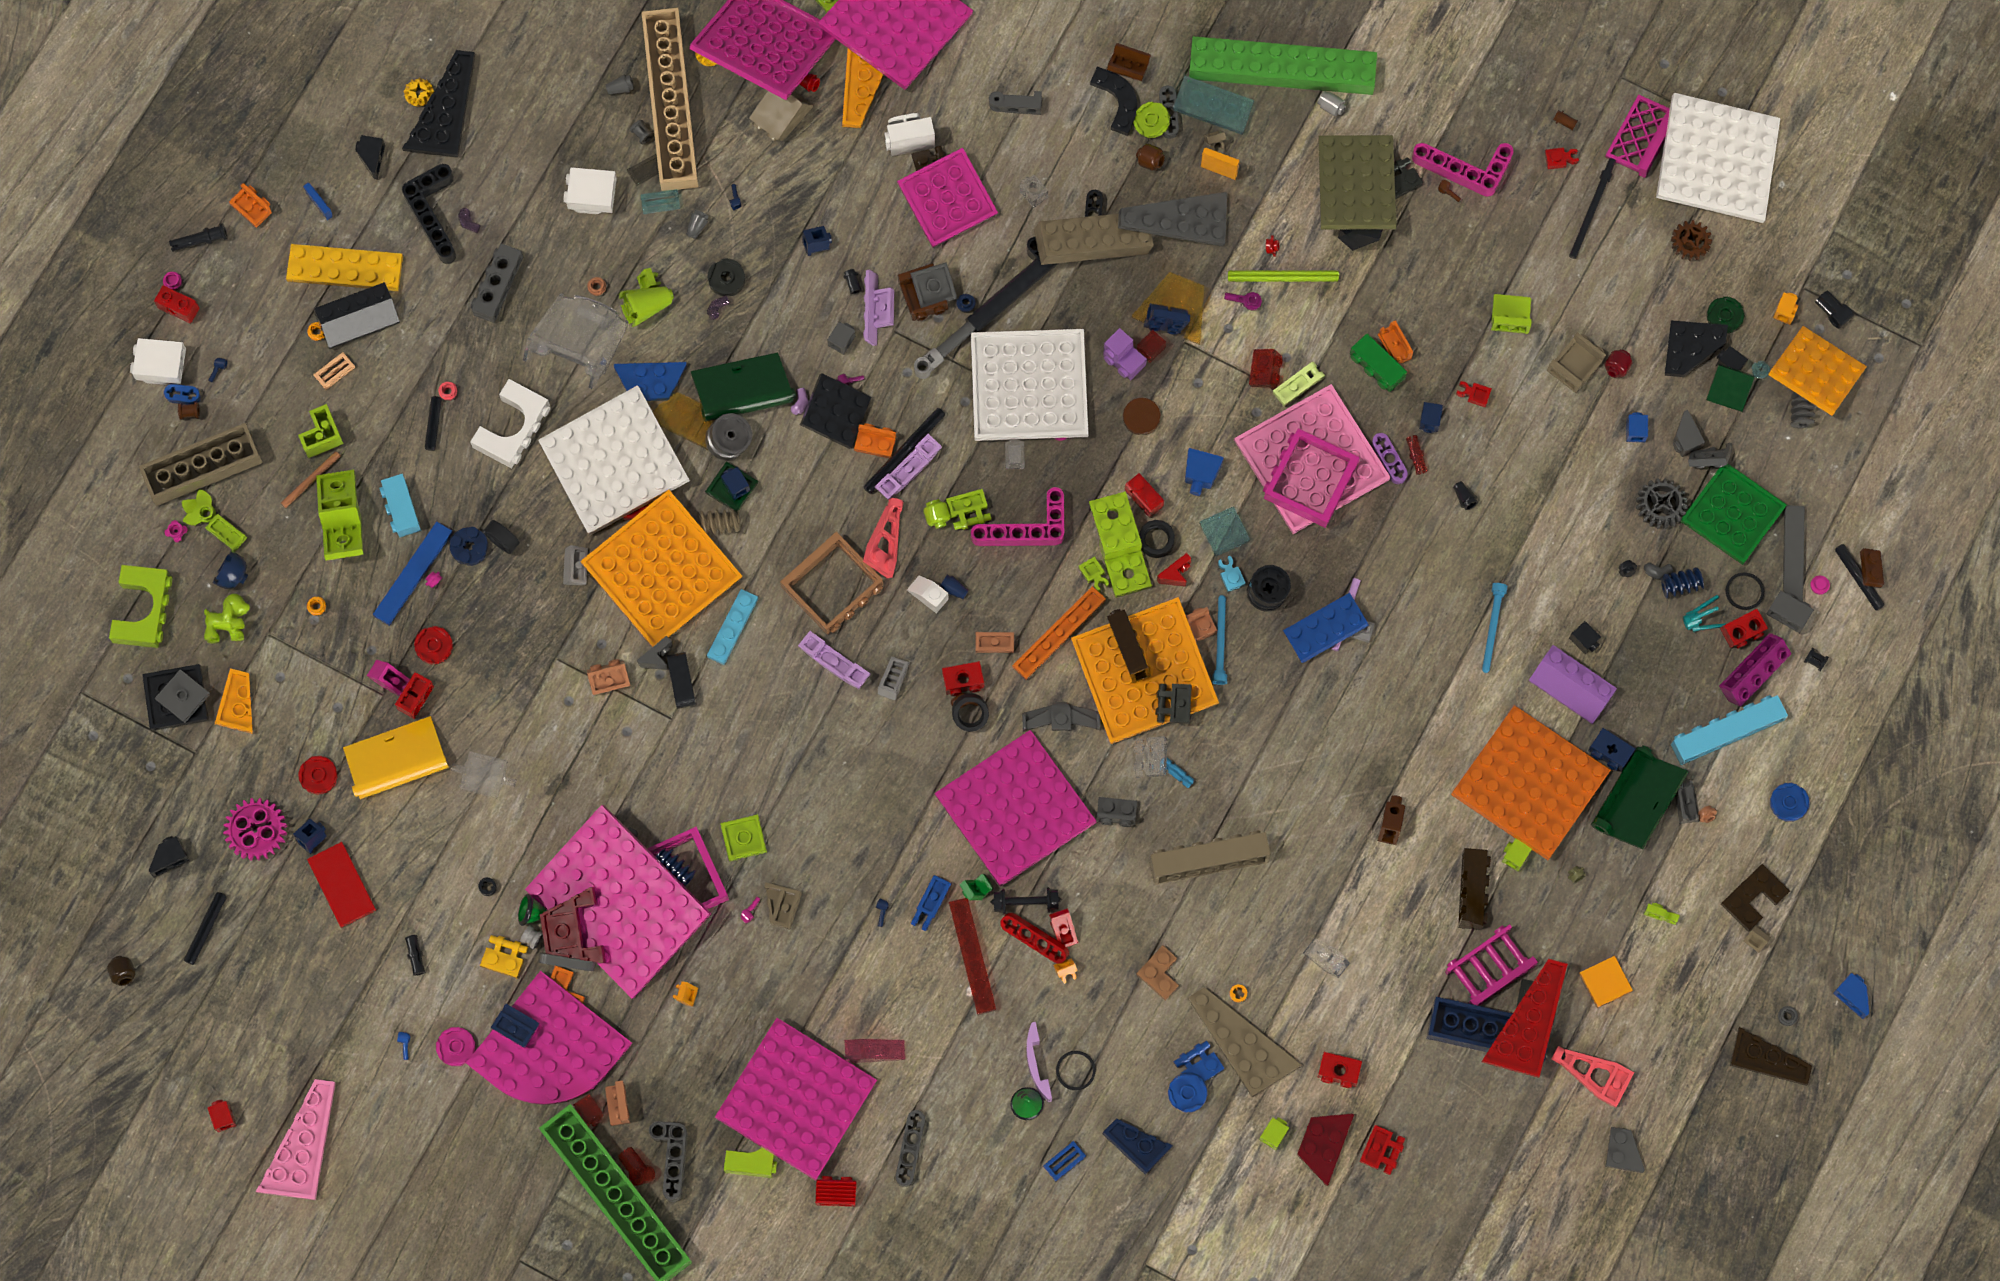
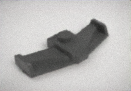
(1061, 717)

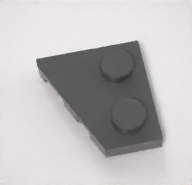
(1623, 1151)

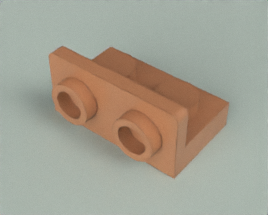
(1201, 624)
(608, 677)
(617, 1104)

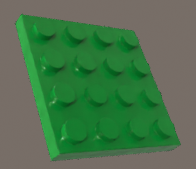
(1733, 513)

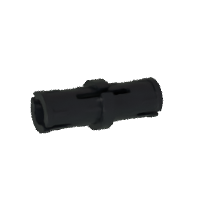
(415, 955)

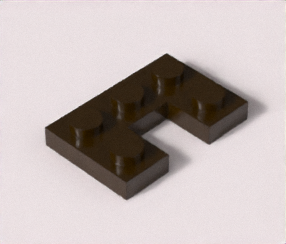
(1759, 881)

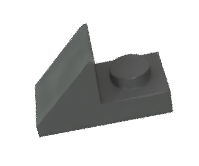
(652, 659)

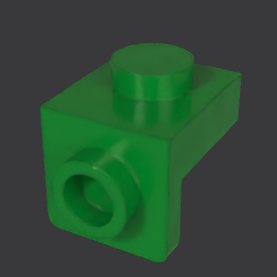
(977, 888)

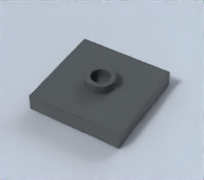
(933, 285)
(182, 696)

